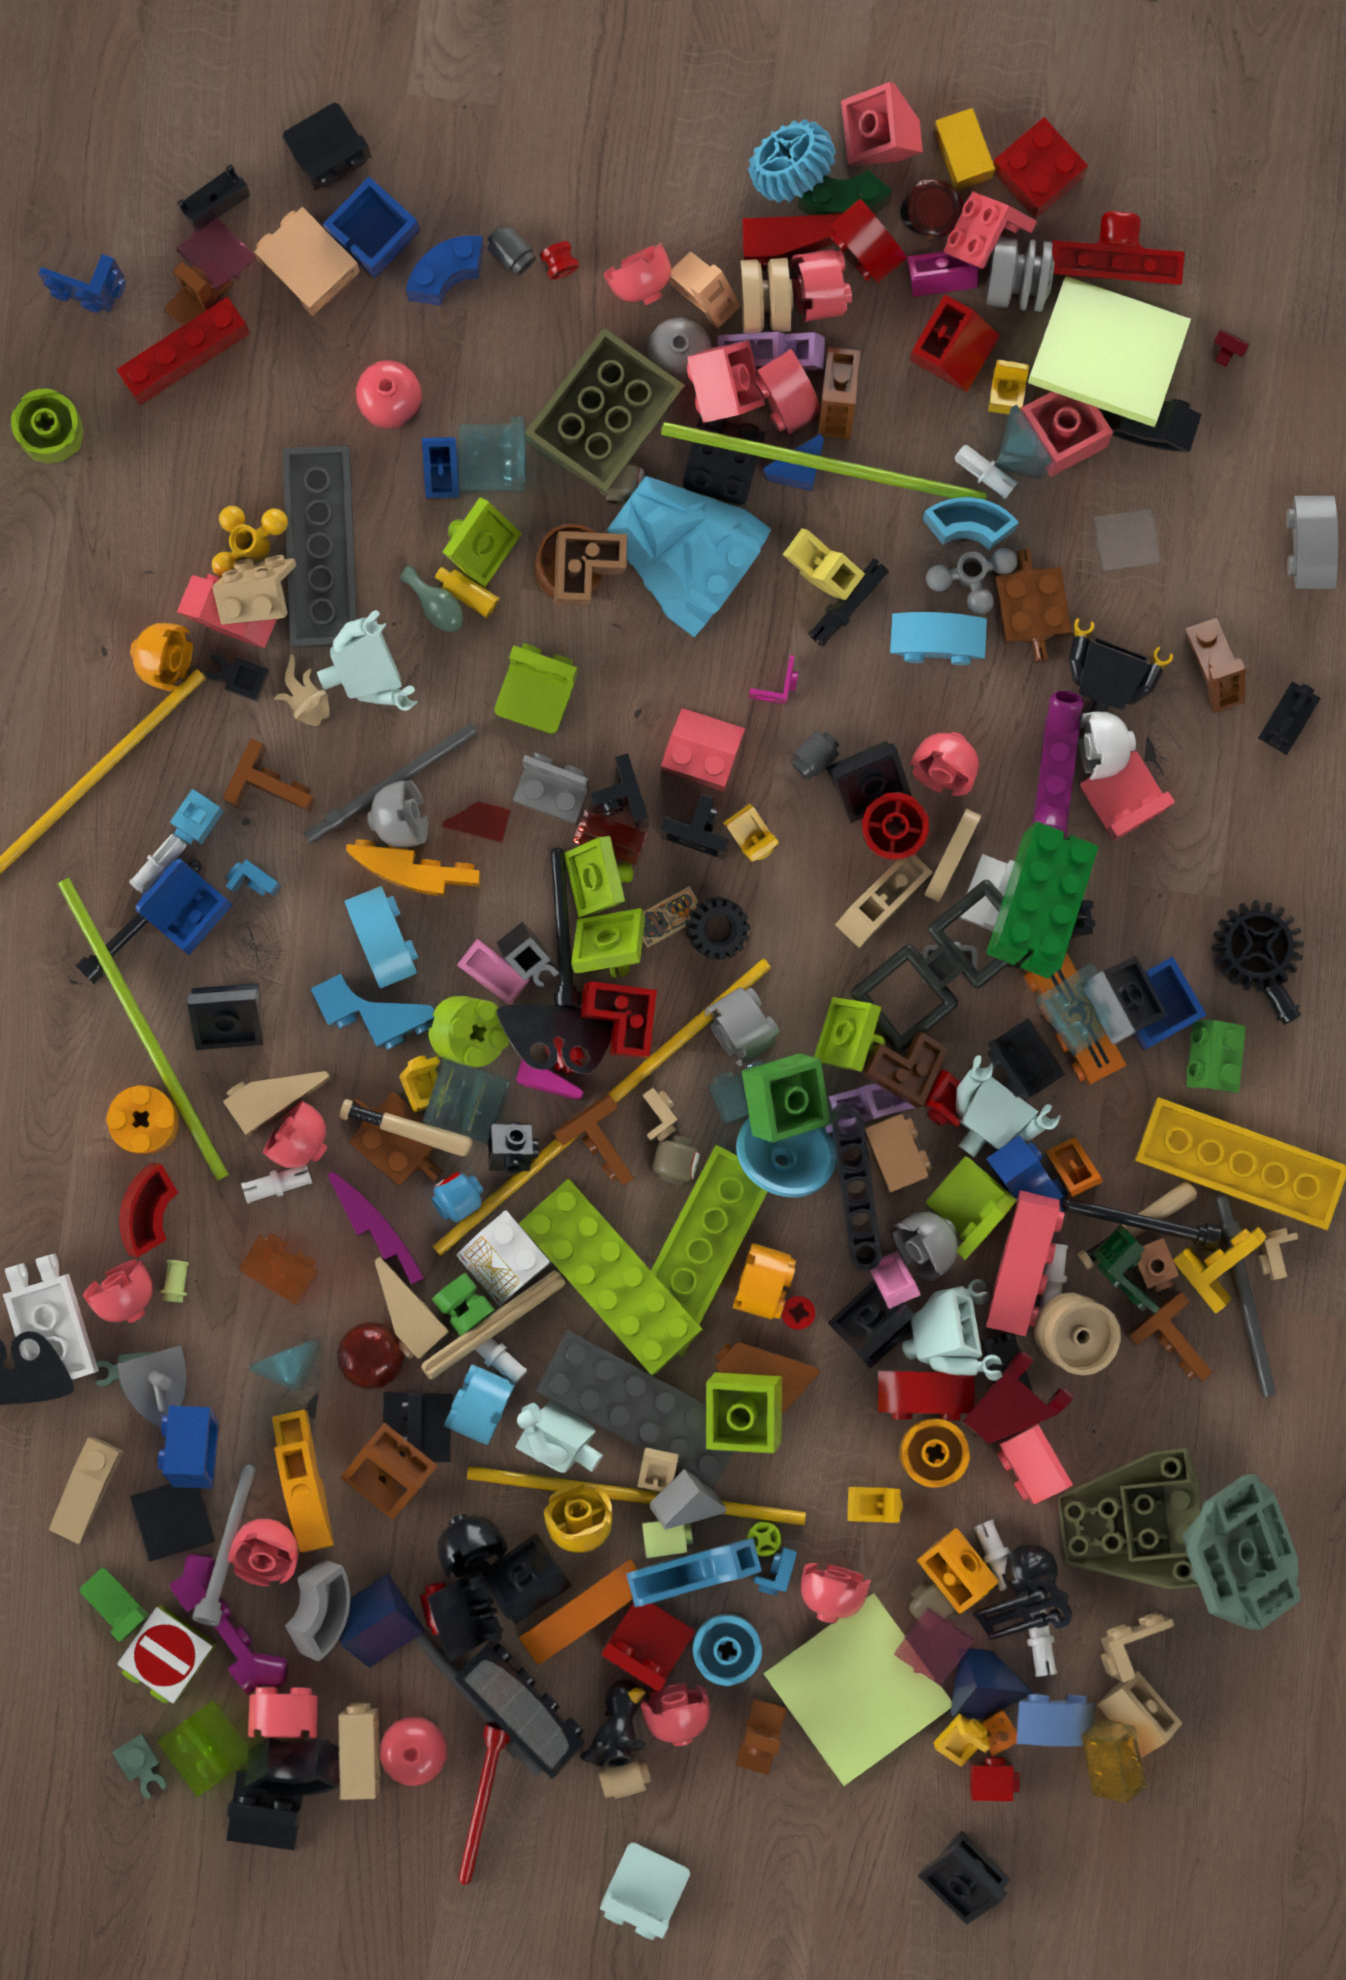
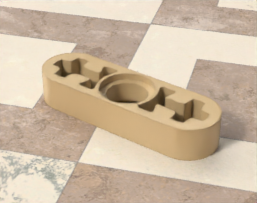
(952, 855)

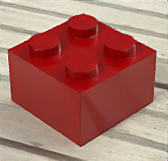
(1039, 168)

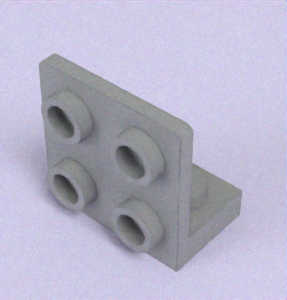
(552, 789)

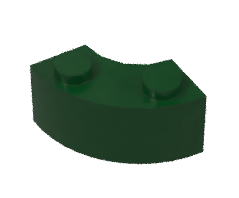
(838, 195)

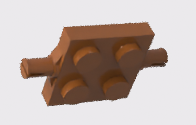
(1032, 605)
(392, 1153)

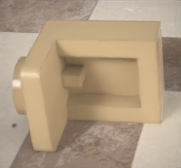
(661, 1106)
(1272, 1261)

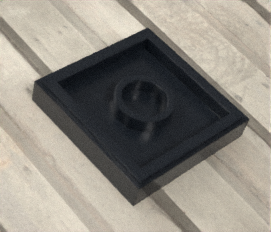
(172, 1520)

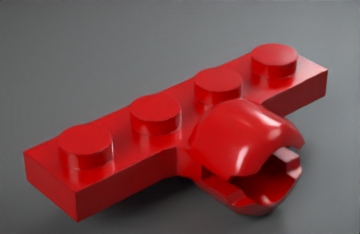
(1118, 255)

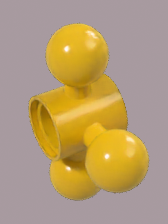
(233, 520)

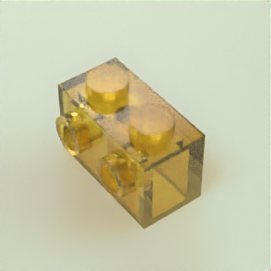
(1113, 1760)

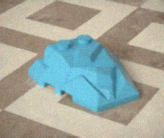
(687, 548)

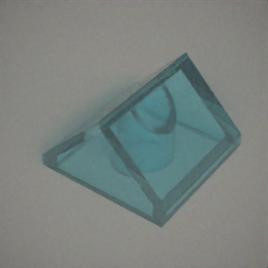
(1021, 449)
(290, 1366)

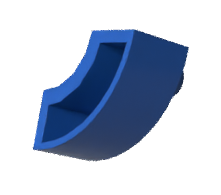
(444, 267)
(1019, 1169)

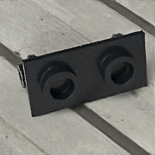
(1289, 717)

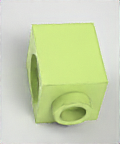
(666, 1542)

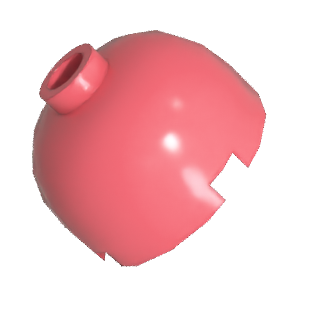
(641, 275)
(388, 394)
(946, 762)
(298, 1137)
(122, 1293)
(264, 1552)
(833, 1591)
(676, 1713)
(413, 1751)

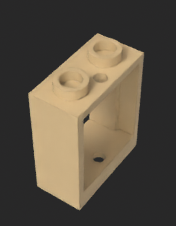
(359, 1752)

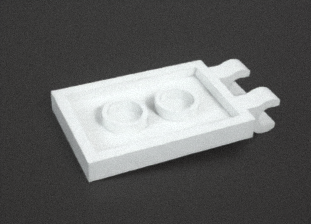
(52, 1312)

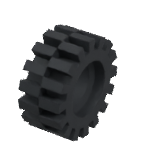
(735, 937)

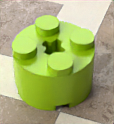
(31, 418)
(467, 1031)

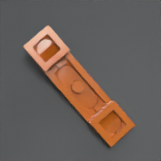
(579, 1614)

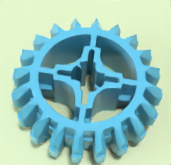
(792, 161)

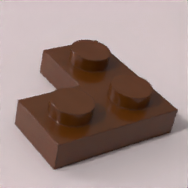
(908, 1076)

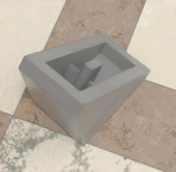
(686, 1501)

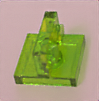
(205, 1748)

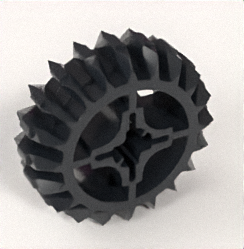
(1268, 957)

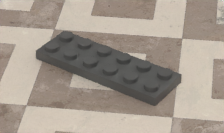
(320, 542)
(631, 1405)

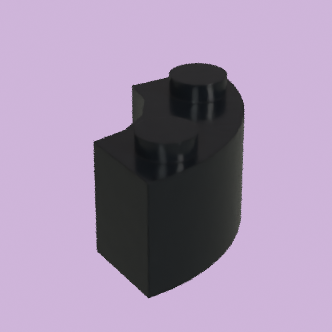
(1172, 432)
(293, 1767)

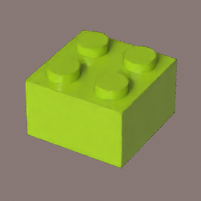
(744, 1412)

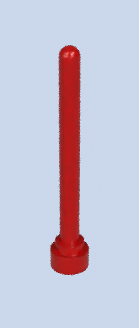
(495, 1740)

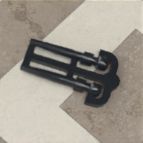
(1025, 1605)

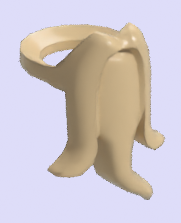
(307, 701)

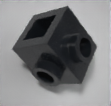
(511, 1147)

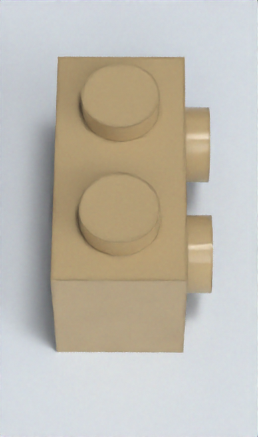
(1141, 1711)

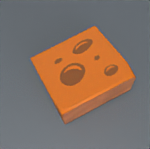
(1000, 1732)

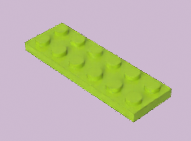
(708, 1233)
(611, 1277)

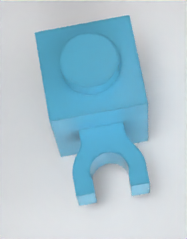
(196, 818)

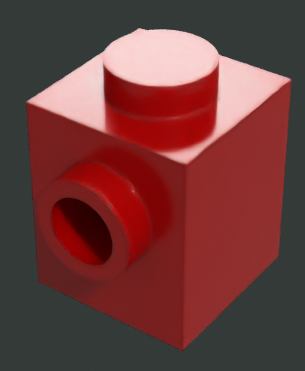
(993, 1780)

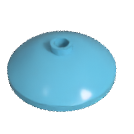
(806, 1160)

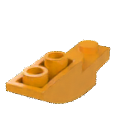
(399, 868)
(301, 1481)

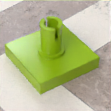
(481, 541)
(596, 876)
(609, 942)
(848, 1034)

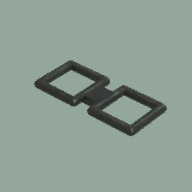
(936, 969)

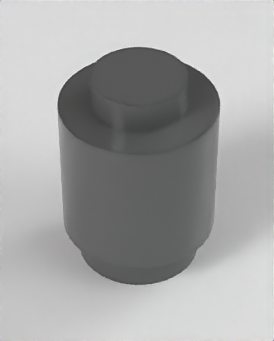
(510, 250)
(815, 754)

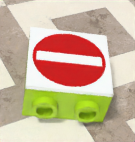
(166, 1654)

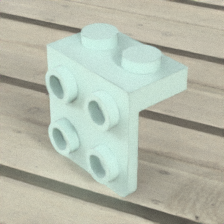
(644, 1891)

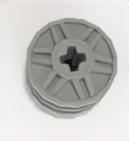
(1019, 274)

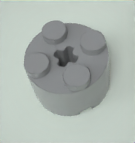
(742, 1025)

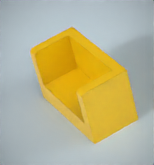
(964, 149)

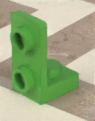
(114, 1603)

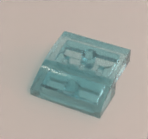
(465, 1100)

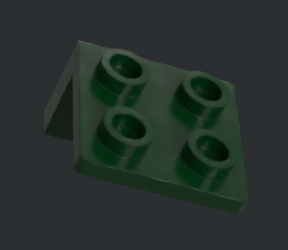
(1118, 1254)

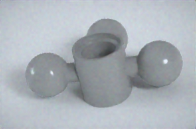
(979, 600)

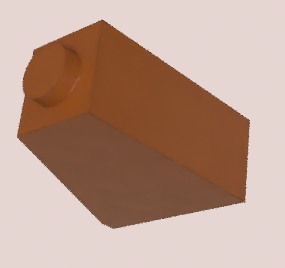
(755, 1361)

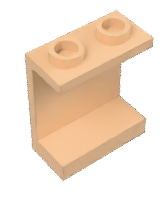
(307, 260)

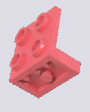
(981, 227)
(1126, 798)

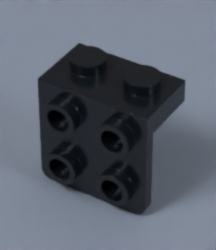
(326, 146)
(722, 471)
(1025, 1060)

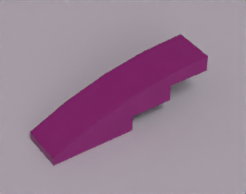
(367, 1218)

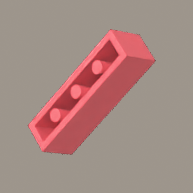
(1023, 1263)

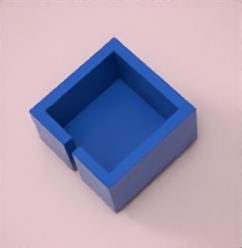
(372, 227)
(1177, 1001)
(189, 1446)

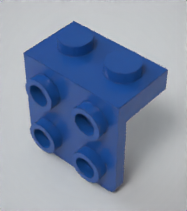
(101, 293)
(183, 906)

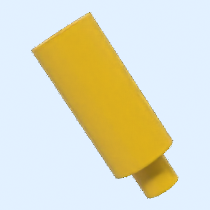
(468, 591)

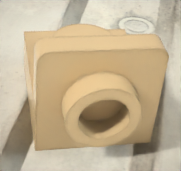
(657, 1469)

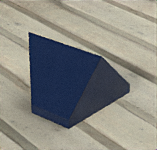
(985, 1685)

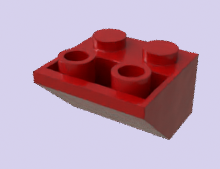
(954, 344)

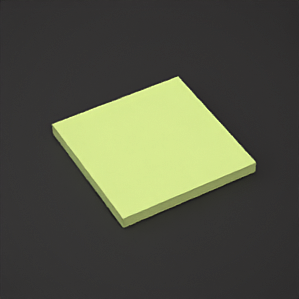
(1109, 351)
(855, 1692)

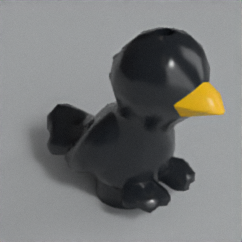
(617, 1735)

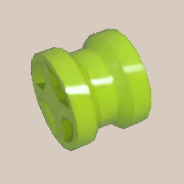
(768, 1538)

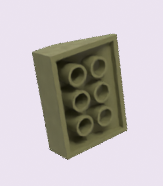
(603, 411)

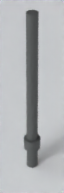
(335, 819)
(1229, 1230)
(450, 1672)

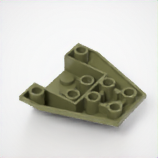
(1135, 1520)

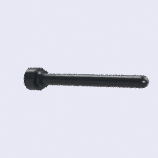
(91, 967)
(567, 992)
(1204, 1236)

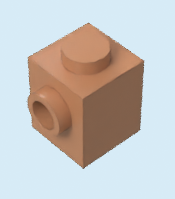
(1156, 1266)

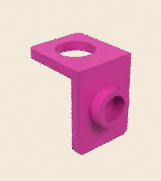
(790, 685)

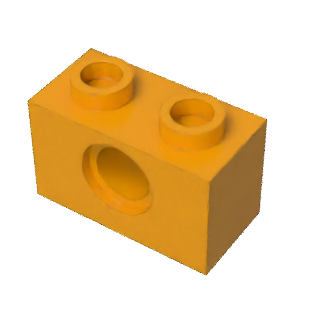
(958, 1570)

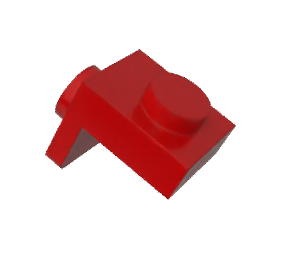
(942, 1100)

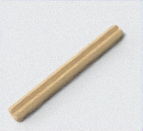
(493, 1324)

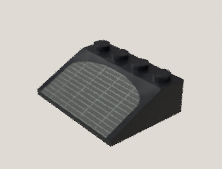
(521, 1709)

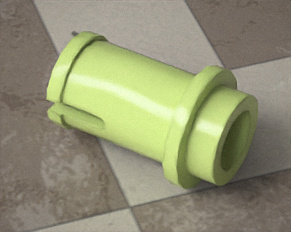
(175, 1281)

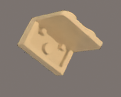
(253, 590)
(1115, 1658)

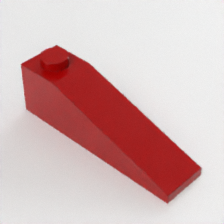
(785, 236)

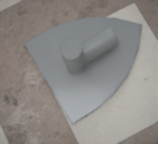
(154, 1382)

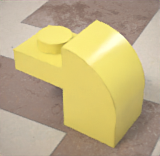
(823, 567)

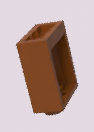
(408, 1470)

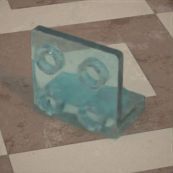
(493, 456)
(1072, 1012)

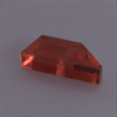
(481, 821)

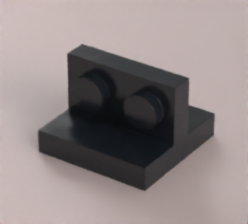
(867, 777)
(612, 799)
(696, 835)
(1124, 999)
(225, 1016)
(871, 1326)
(420, 1421)
(525, 1579)
(262, 1817)
(965, 1879)

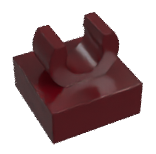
(1230, 345)

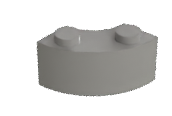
(1314, 542)
(321, 1609)

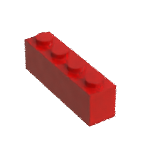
(183, 351)

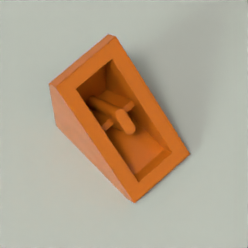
(1073, 1167)

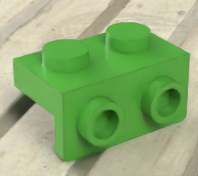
(1216, 1055)

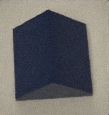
(379, 1622)

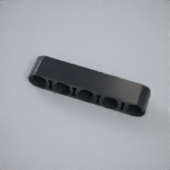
(858, 1202)

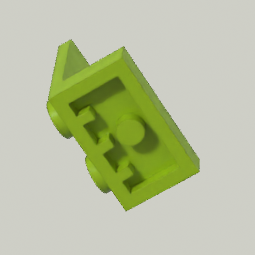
(971, 1203)

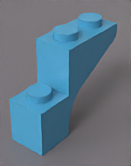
(385, 1021)
(693, 1572)

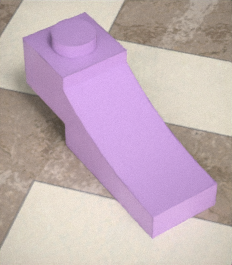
(769, 345)
(871, 1101)

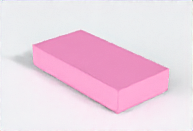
(492, 972)
(894, 1280)

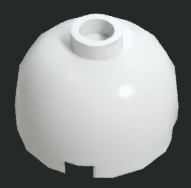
(1105, 744)

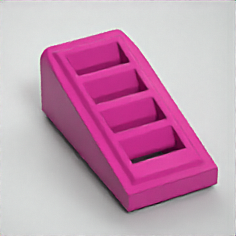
(547, 1082)

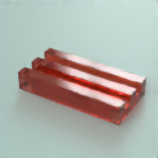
(618, 832)

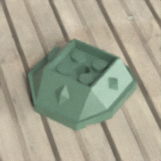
(1243, 1555)

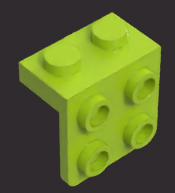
(536, 689)

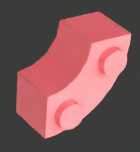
(788, 393)
(200, 606)

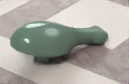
(437, 603)

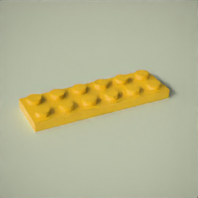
(1241, 1163)

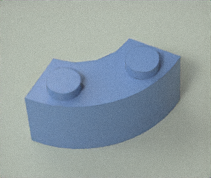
(1054, 1722)

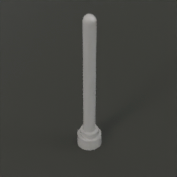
(209, 1610)

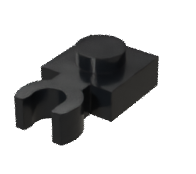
(242, 678)

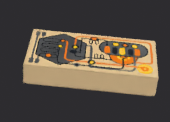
(668, 916)

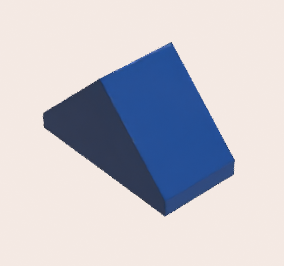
(441, 467)
(793, 474)

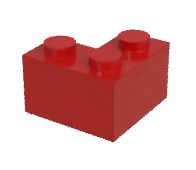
(629, 1010)

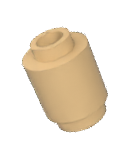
(625, 1779)

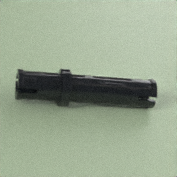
(839, 613)

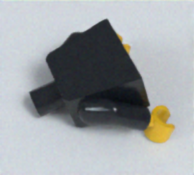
(1111, 672)

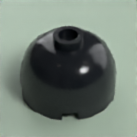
(468, 1544)

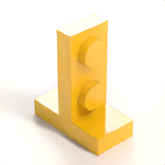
(1205, 1277)

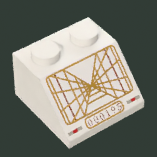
(503, 1258)

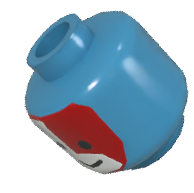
(457, 1196)

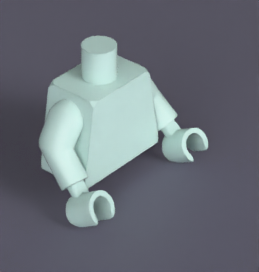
(365, 665)
(994, 1112)
(948, 1332)
(557, 1437)

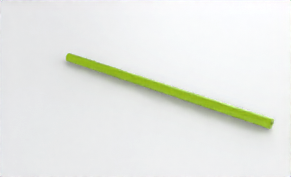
(818, 462)
(143, 1029)

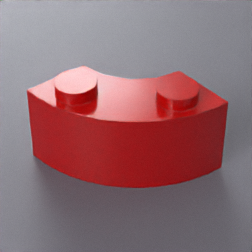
(868, 242)
(144, 1208)
(925, 1393)

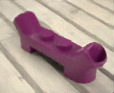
(1058, 760)
(251, 1668)

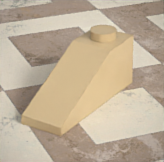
(883, 899)
(265, 1100)
(411, 1318)
(85, 1489)

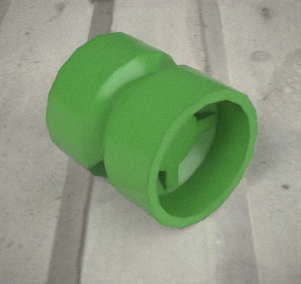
(457, 1293)

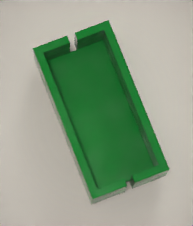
(1042, 899)

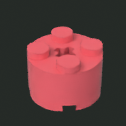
(820, 285)
(283, 1714)

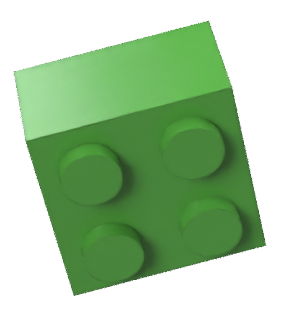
(786, 1097)

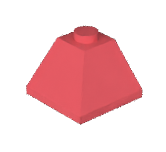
(880, 127)

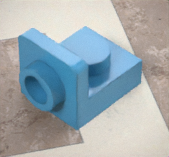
(258, 880)
(782, 1567)

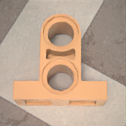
(705, 288)

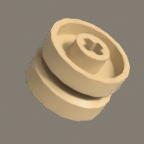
(768, 295)
(1077, 1333)

